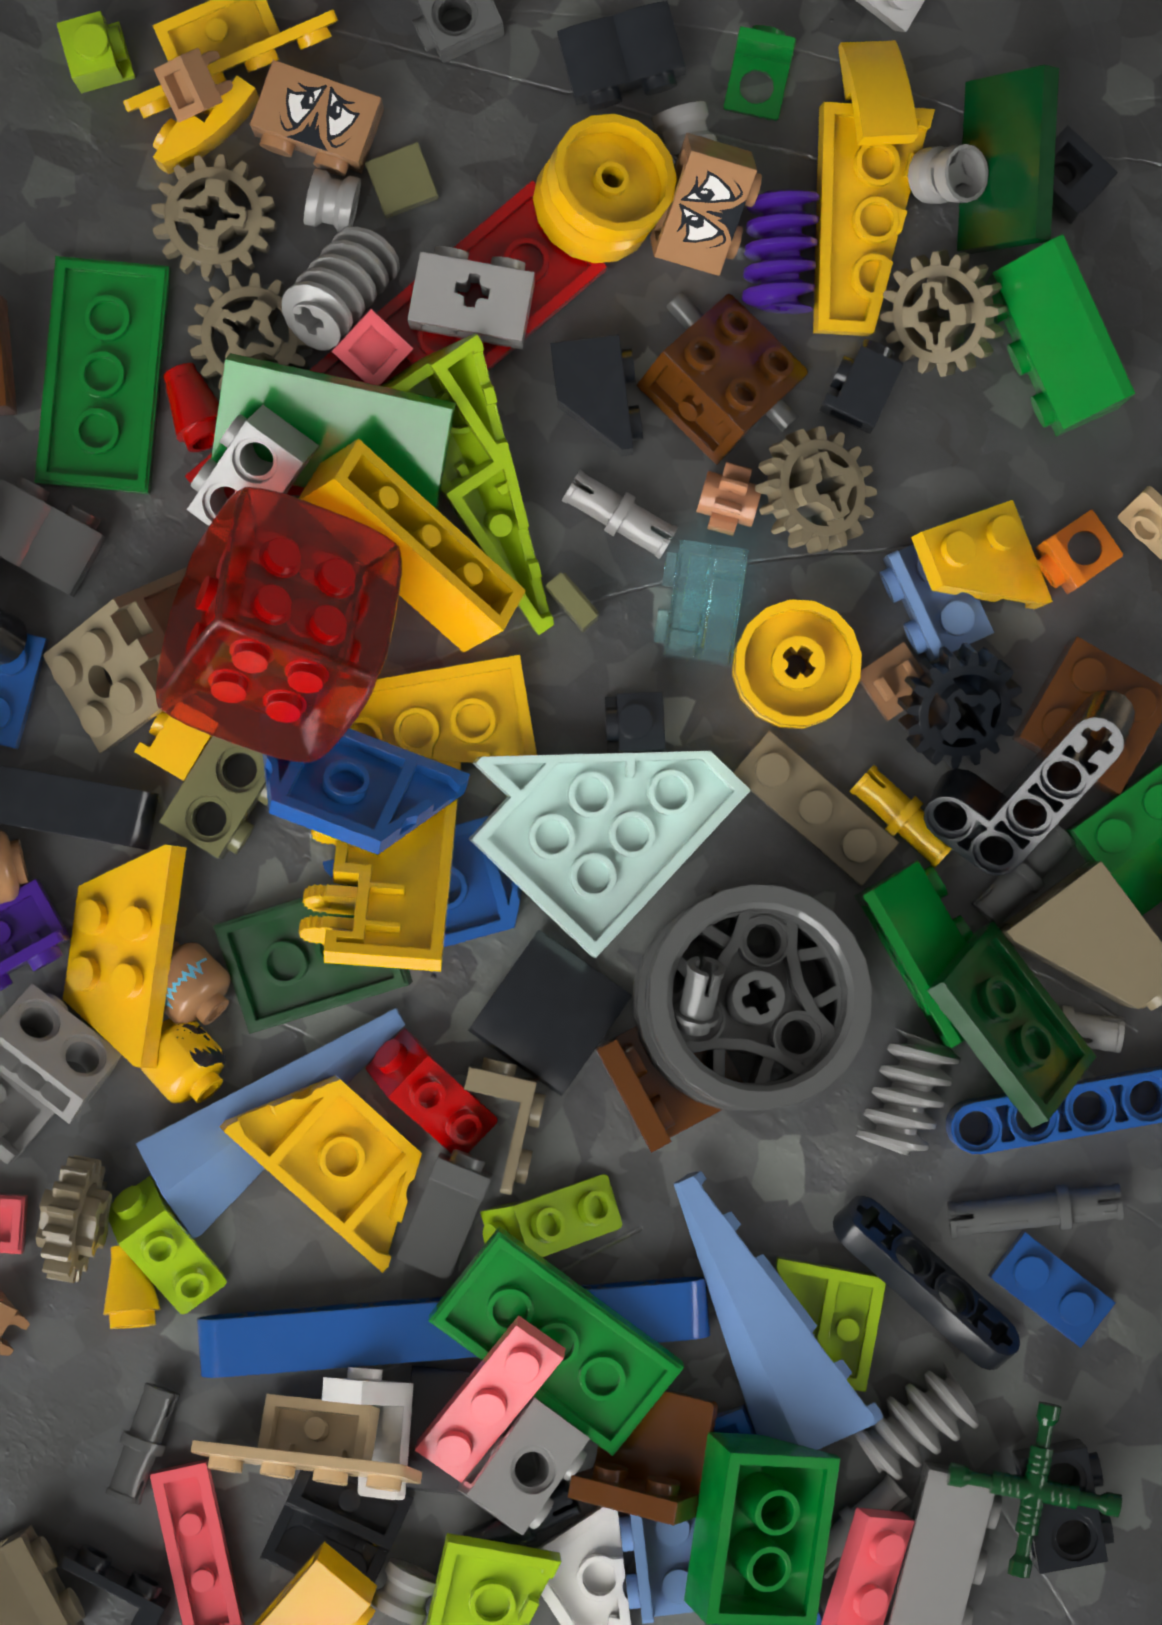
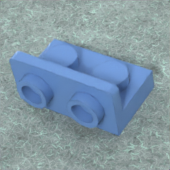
(935, 616)
(661, 1565)

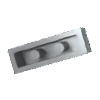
(943, 1551)

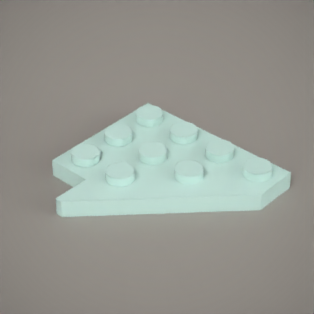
(601, 829)

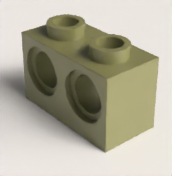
(210, 784)

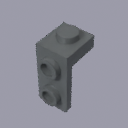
(445, 1213)

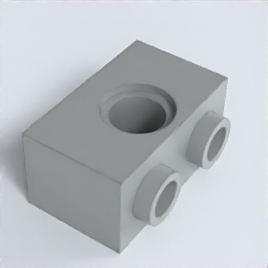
(494, 1480)

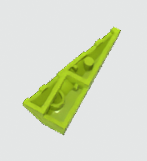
(479, 466)

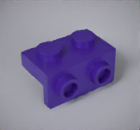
(29, 932)

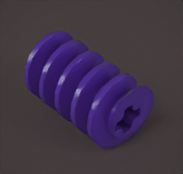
(779, 251)

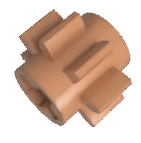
(729, 499)

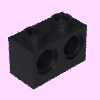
(1091, 1549)

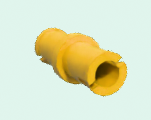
(900, 814)

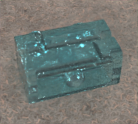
(703, 602)

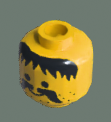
(186, 1063)

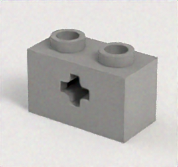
(442, 311)

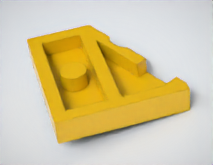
(983, 557)

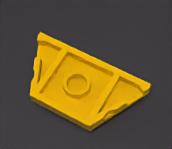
(125, 951)
(335, 1160)

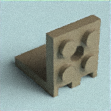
(127, 643)

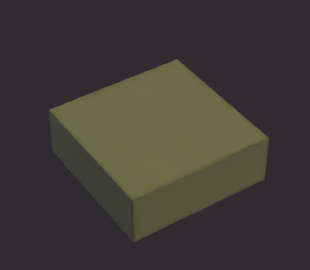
(401, 180)
(572, 601)

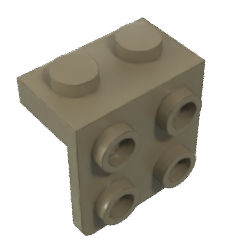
(31, 1586)

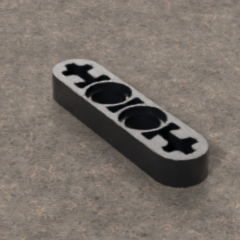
(985, 1341)

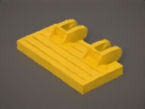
(397, 899)

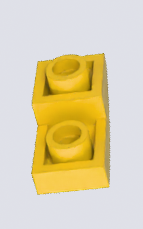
(879, 92)
(182, 141)

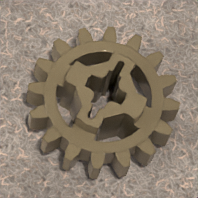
(217, 193)
(943, 290)
(262, 313)
(816, 490)
(73, 1219)

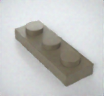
(815, 808)

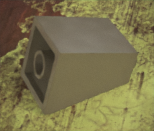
(1093, 936)

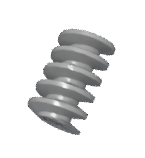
(339, 286)
(909, 1094)
(917, 1423)

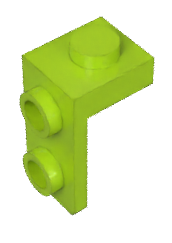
(558, 1217)
(162, 1247)

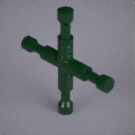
(1034, 1490)

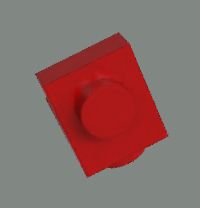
(430, 1093)

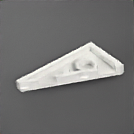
(592, 1575)

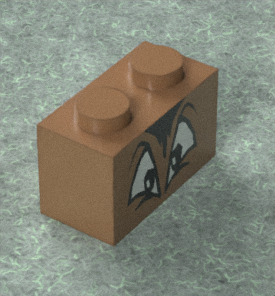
(316, 119)
(707, 205)

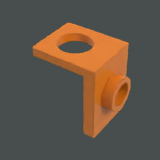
(1058, 565)

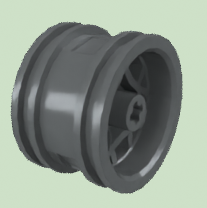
(781, 995)

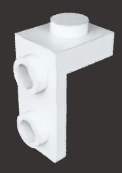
(394, 1399)

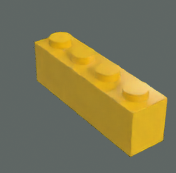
(441, 567)
(323, 1593)

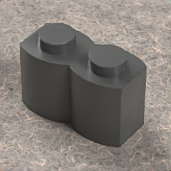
(45, 540)

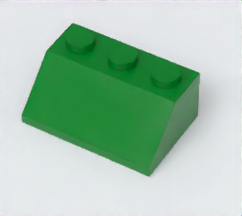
(1059, 338)
(1128, 838)
(917, 935)
(760, 1531)

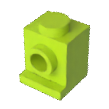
(95, 52)

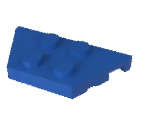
(362, 791)
(479, 893)

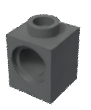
(483, 28)

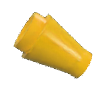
(129, 1294)

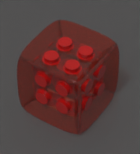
(279, 626)

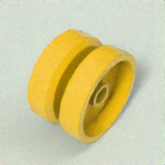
(604, 188)
(820, 640)

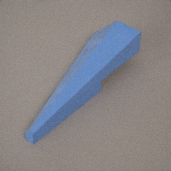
(204, 1168)
(780, 1366)

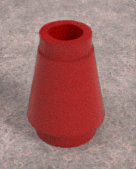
(192, 407)

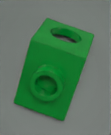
(763, 51)

